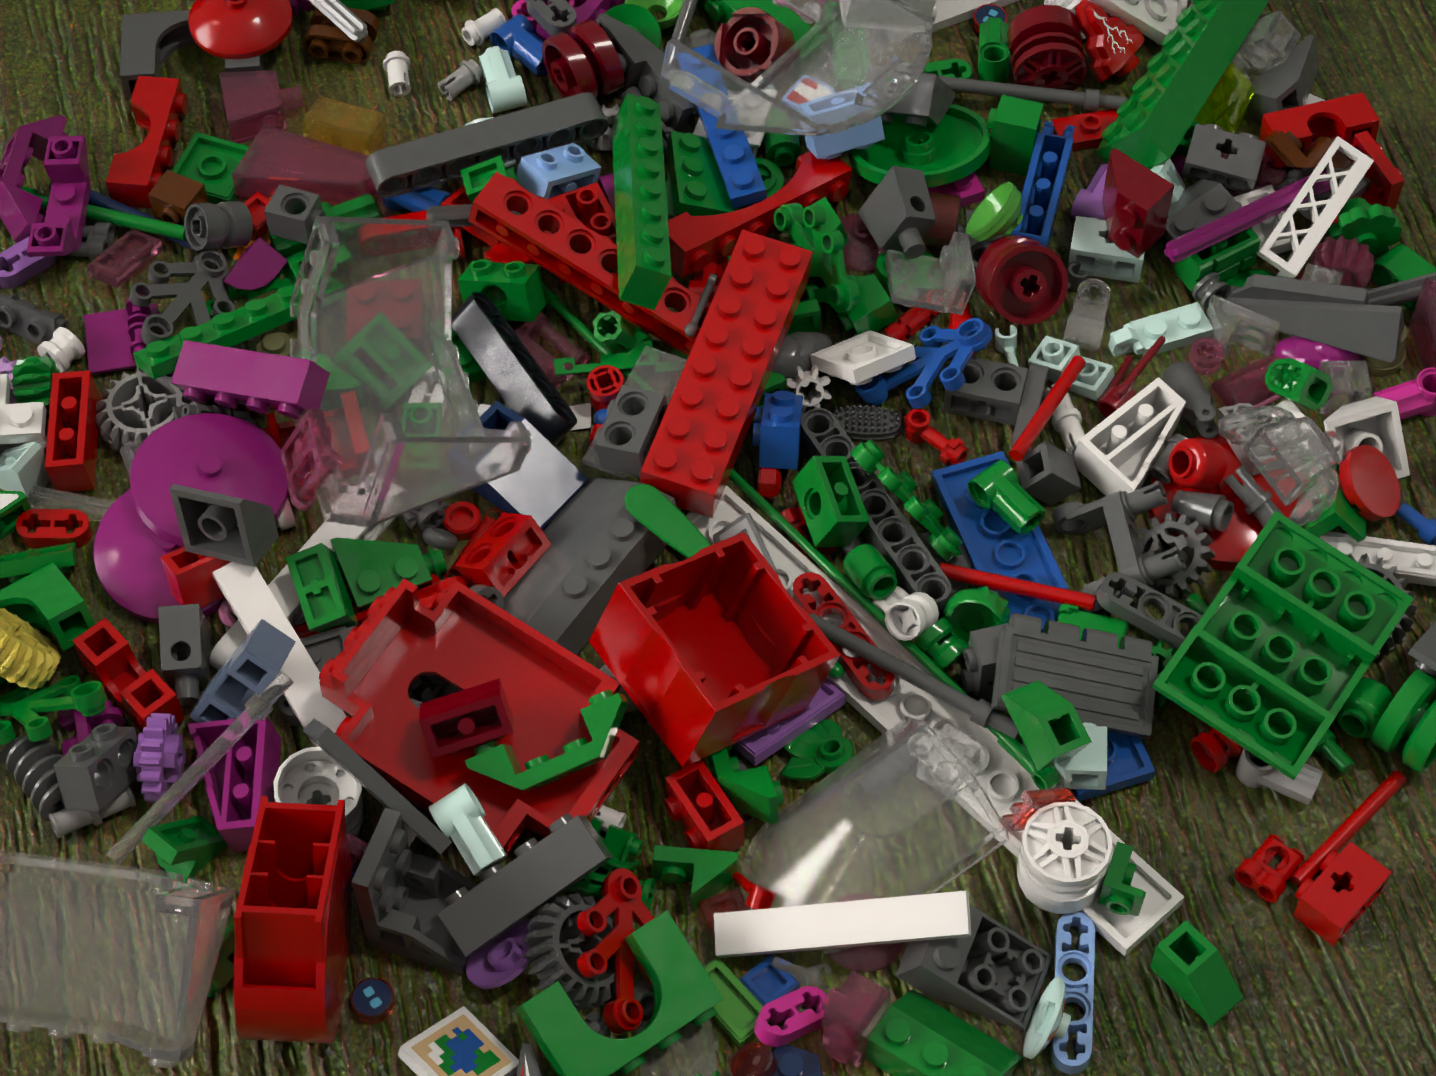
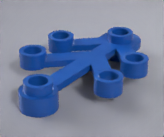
(962, 342)

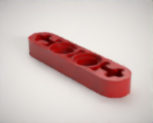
(831, 604)

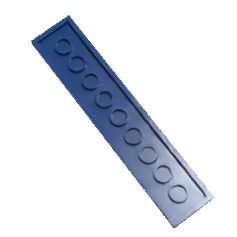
(1000, 550)

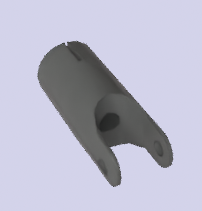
(1199, 402)

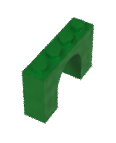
(48, 604)
(680, 995)

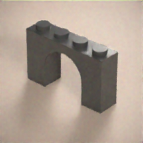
(152, 37)

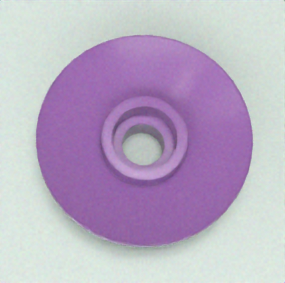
(500, 960)

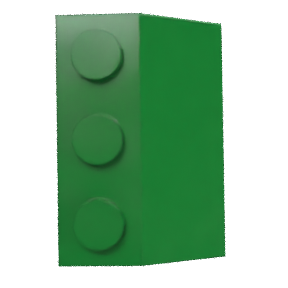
(930, 1041)

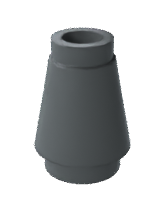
(1208, 509)

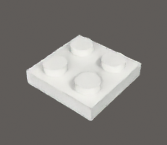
(863, 357)

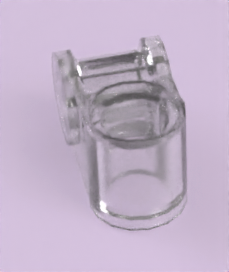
(1088, 315)

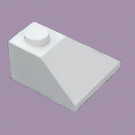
(1372, 423)

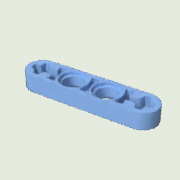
(1076, 991)

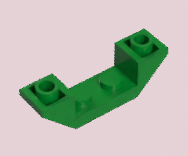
(602, 720)
(749, 789)

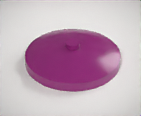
(205, 454)
(131, 564)

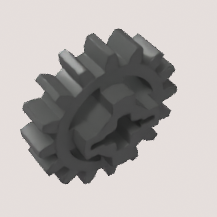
(1192, 547)

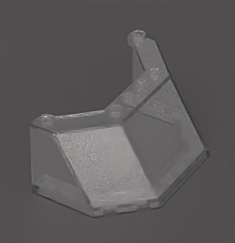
(396, 398)
(108, 952)

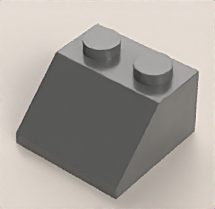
(923, 104)
(1196, 207)
(223, 525)

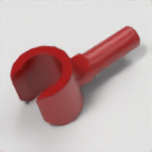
(758, 896)

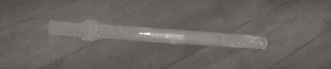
(256, 708)

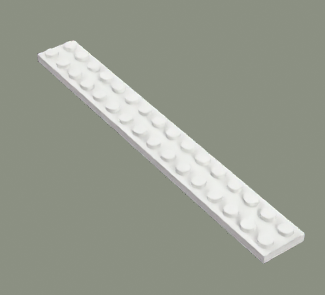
(1000, 773)

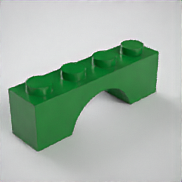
(874, 306)

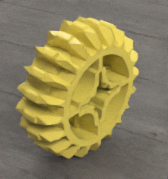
(25, 653)

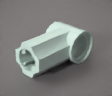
(503, 87)
(462, 820)

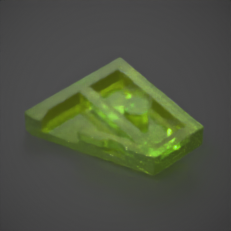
(1227, 101)

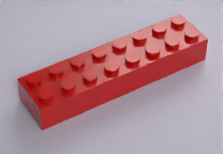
(727, 372)

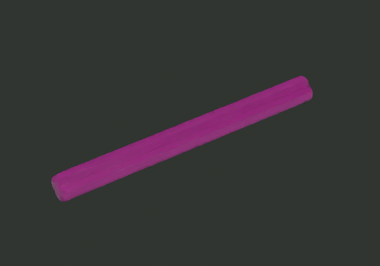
(1239, 220)

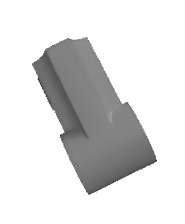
(1255, 776)

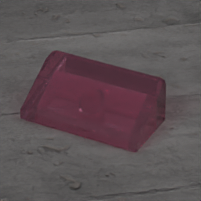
(1247, 385)

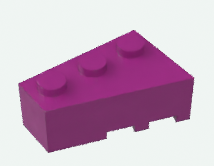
(239, 777)

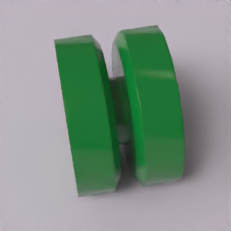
(1413, 717)

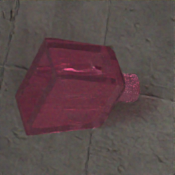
(256, 101)

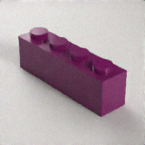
(250, 379)

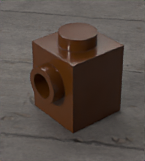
(174, 195)

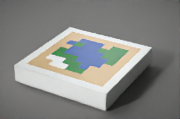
(458, 1048)

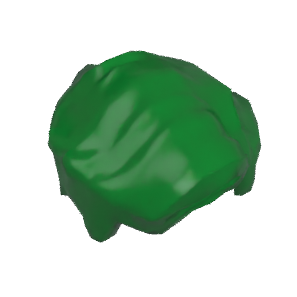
(975, 610)

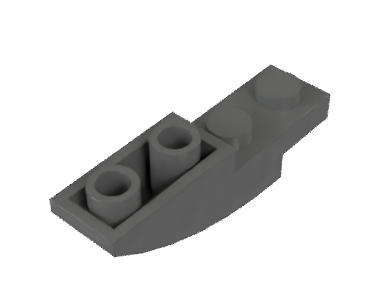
(643, 67)

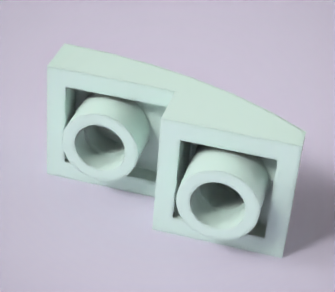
(1058, 353)

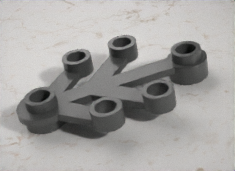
(206, 269)

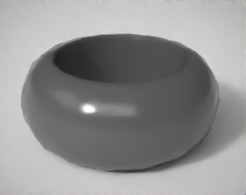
(439, 538)

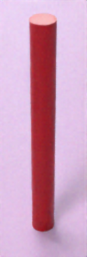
(1047, 408)
(1018, 586)
(1349, 827)

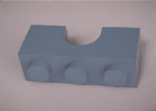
(244, 674)

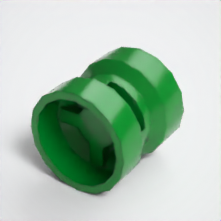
(949, 651)

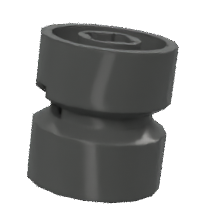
(218, 225)

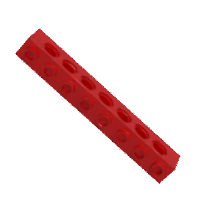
(584, 271)

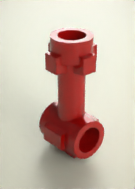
(919, 430)

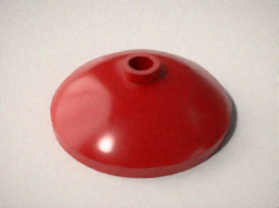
(239, 26)

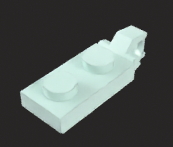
(1178, 326)

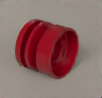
(1047, 48)

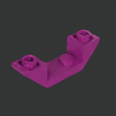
(68, 199)
(17, 206)

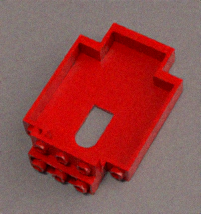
(467, 645)

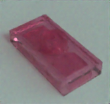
(124, 258)

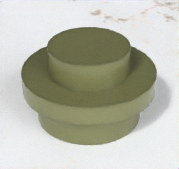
(274, 343)

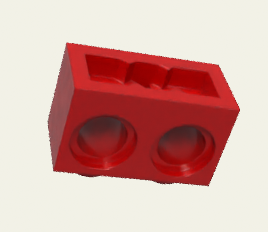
(504, 552)

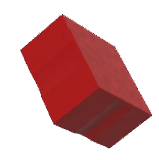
(712, 648)

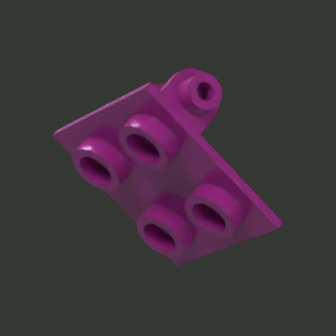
(115, 337)

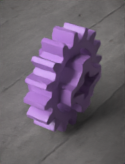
(159, 756)

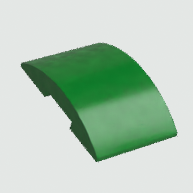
(1283, 644)

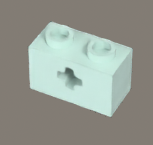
(1100, 255)

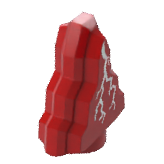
(1108, 41)

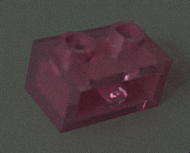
(851, 1017)

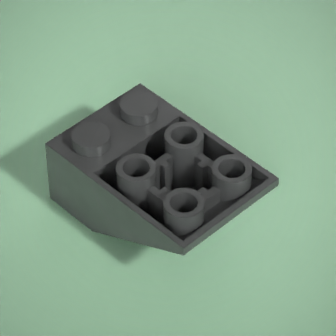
(985, 973)

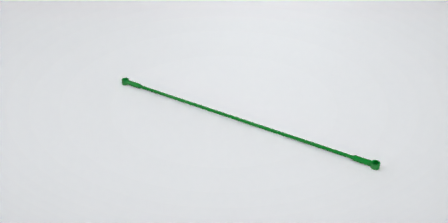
(1043, 779)

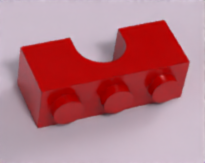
(1327, 118)
(112, 662)

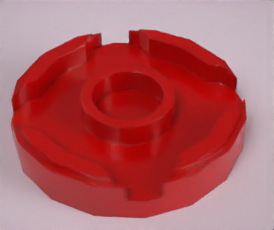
(1370, 483)

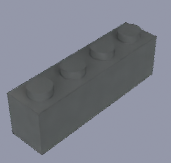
(525, 884)

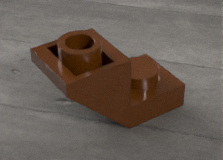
(1288, 148)

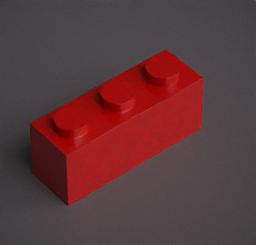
(72, 431)

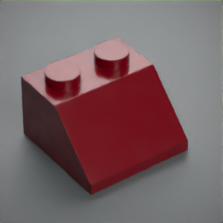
(1134, 204)

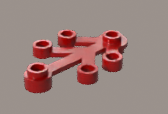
(621, 893)

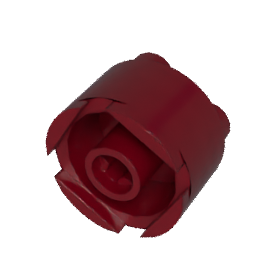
(751, 42)

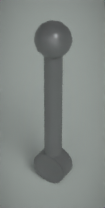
(692, 329)

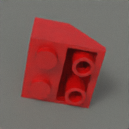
(590, 207)

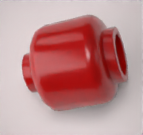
(1197, 463)

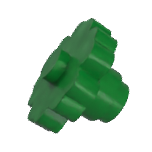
(1369, 224)

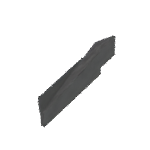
(1324, 313)

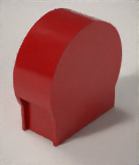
(293, 924)

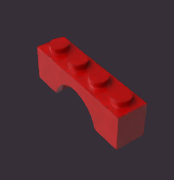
(158, 109)

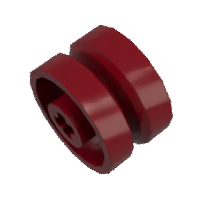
(583, 61)
(1021, 279)

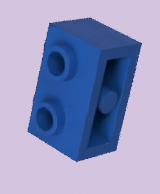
(779, 430)

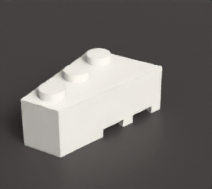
(1130, 440)

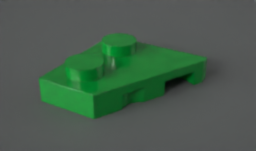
(377, 566)

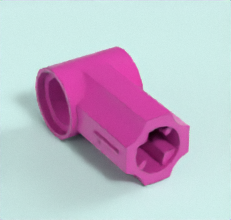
(1415, 395)

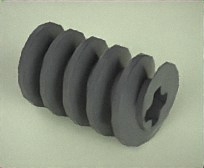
(34, 771)

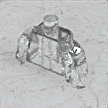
(1289, 455)

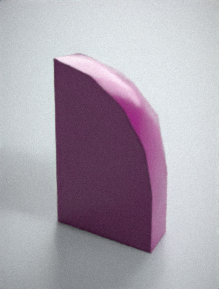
(255, 266)

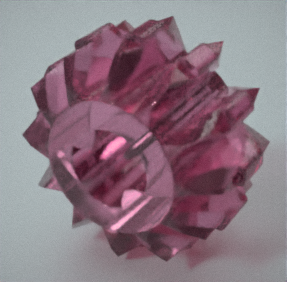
(1346, 257)

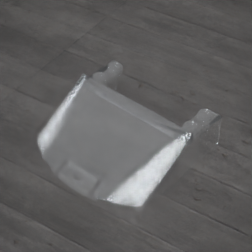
(832, 79)

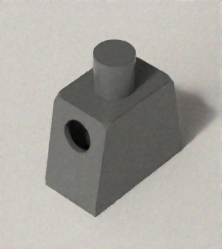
(899, 212)
(185, 650)

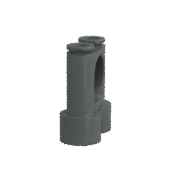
(98, 240)

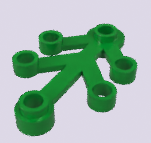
(841, 291)
(942, 539)
(26, 703)

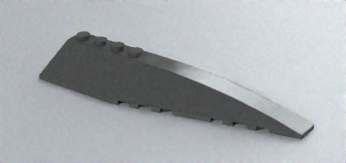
(573, 580)

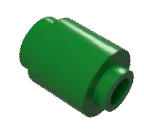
(781, 148)
(870, 572)

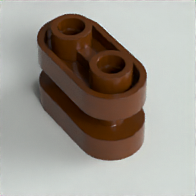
(329, 42)

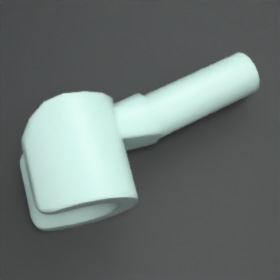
(1007, 344)

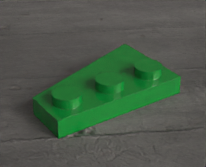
(695, 177)

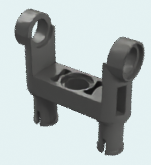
(1119, 513)

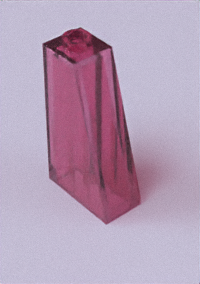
(301, 164)

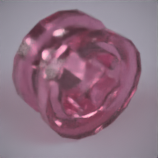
(1209, 347)

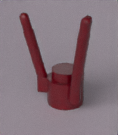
(1119, 394)

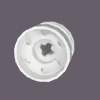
(317, 779)
(1058, 877)

